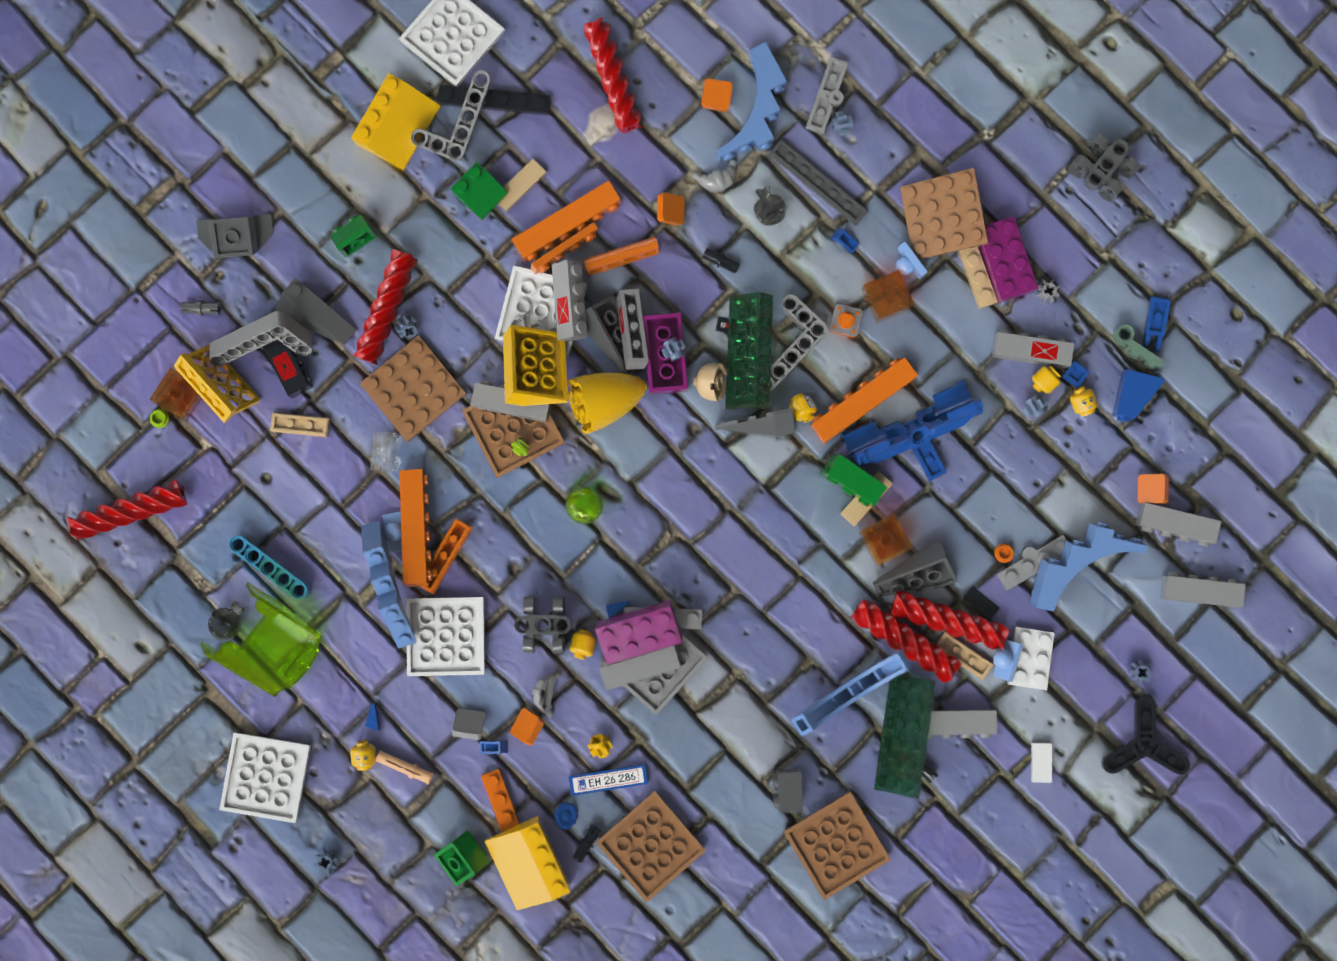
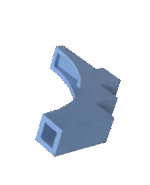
(756, 131)
(1076, 555)
(384, 583)
(850, 691)

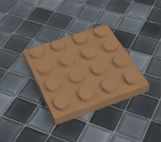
(944, 214)
(413, 389)
(498, 430)
(836, 845)
(650, 846)

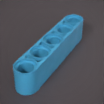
(261, 565)

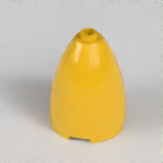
(603, 398)

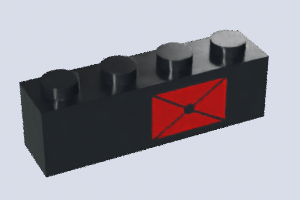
(288, 368)

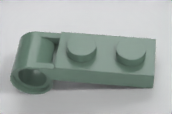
(1135, 350)

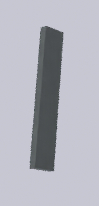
(818, 182)

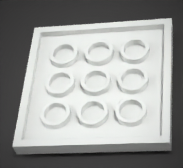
(452, 37)
(530, 303)
(447, 636)
(265, 777)

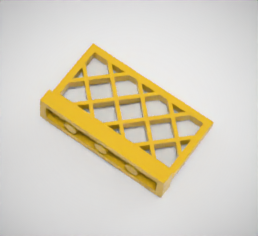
(208, 388)

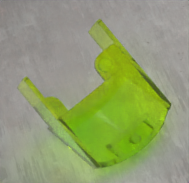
(274, 651)

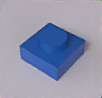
(1075, 374)

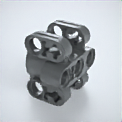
(1107, 187)
(553, 629)

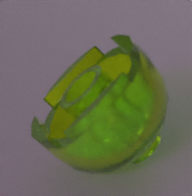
(584, 505)

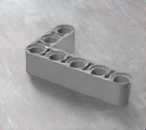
(461, 123)
(258, 334)
(795, 348)

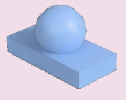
(909, 262)
(392, 526)
(1007, 660)

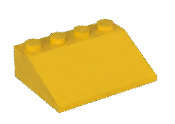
(392, 119)
(534, 367)
(528, 864)

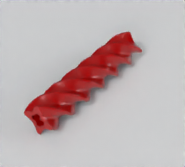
(613, 80)
(384, 307)
(126, 512)
(955, 622)
(901, 637)

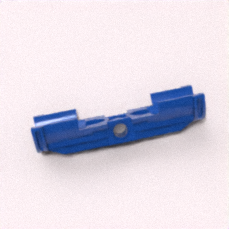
(951, 410)

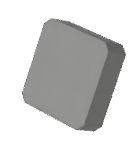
(468, 724)

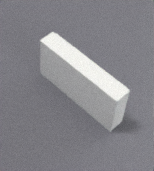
(1041, 762)

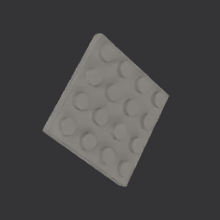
(659, 689)

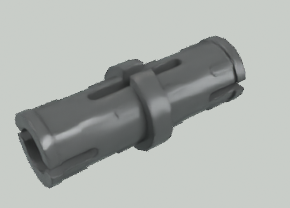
(200, 308)

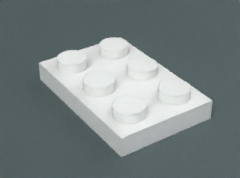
(1034, 658)

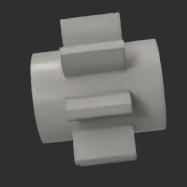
(1048, 286)

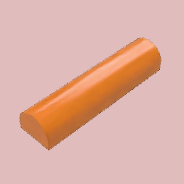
(621, 256)
(447, 553)

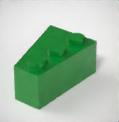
(853, 480)

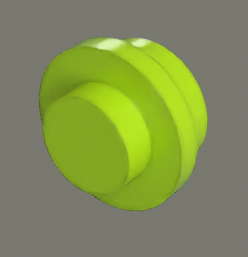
(159, 418)
(520, 447)

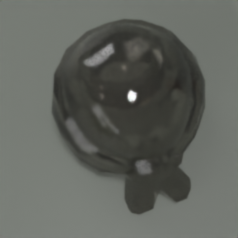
(769, 208)
(225, 622)

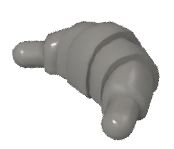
(718, 179)
(544, 691)

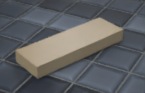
(521, 184)
(300, 425)
(855, 511)
(970, 659)

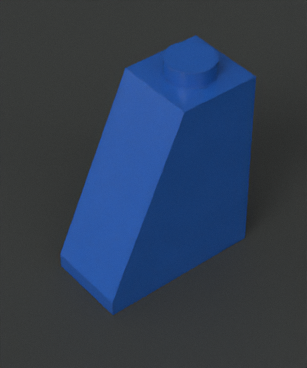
(1134, 393)

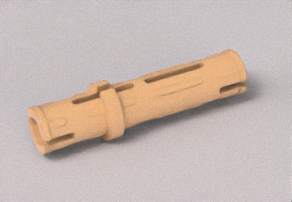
(404, 767)

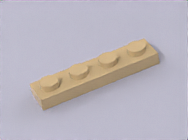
(977, 277)

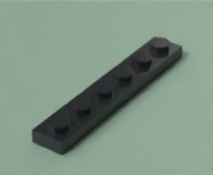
(497, 100)

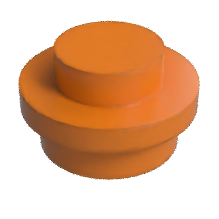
(1004, 553)

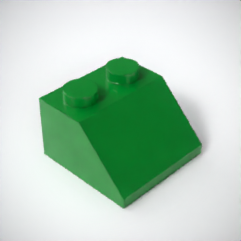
(478, 191)
(352, 236)
(462, 858)

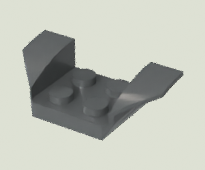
(235, 235)

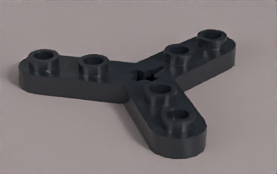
(1132, 751)

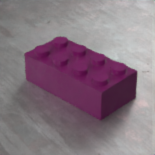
(1007, 261)
(663, 374)
(638, 632)

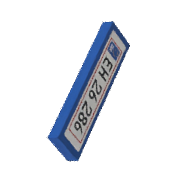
(608, 779)

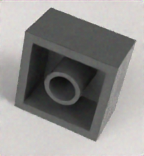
(789, 790)

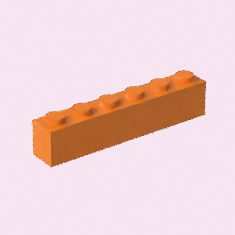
(567, 221)
(864, 400)
(414, 528)

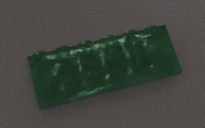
(749, 351)
(904, 736)

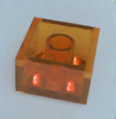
(887, 296)
(176, 395)
(885, 540)

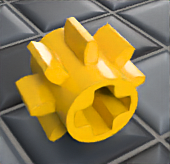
(600, 746)

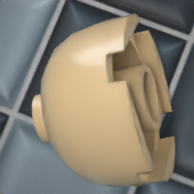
(710, 381)

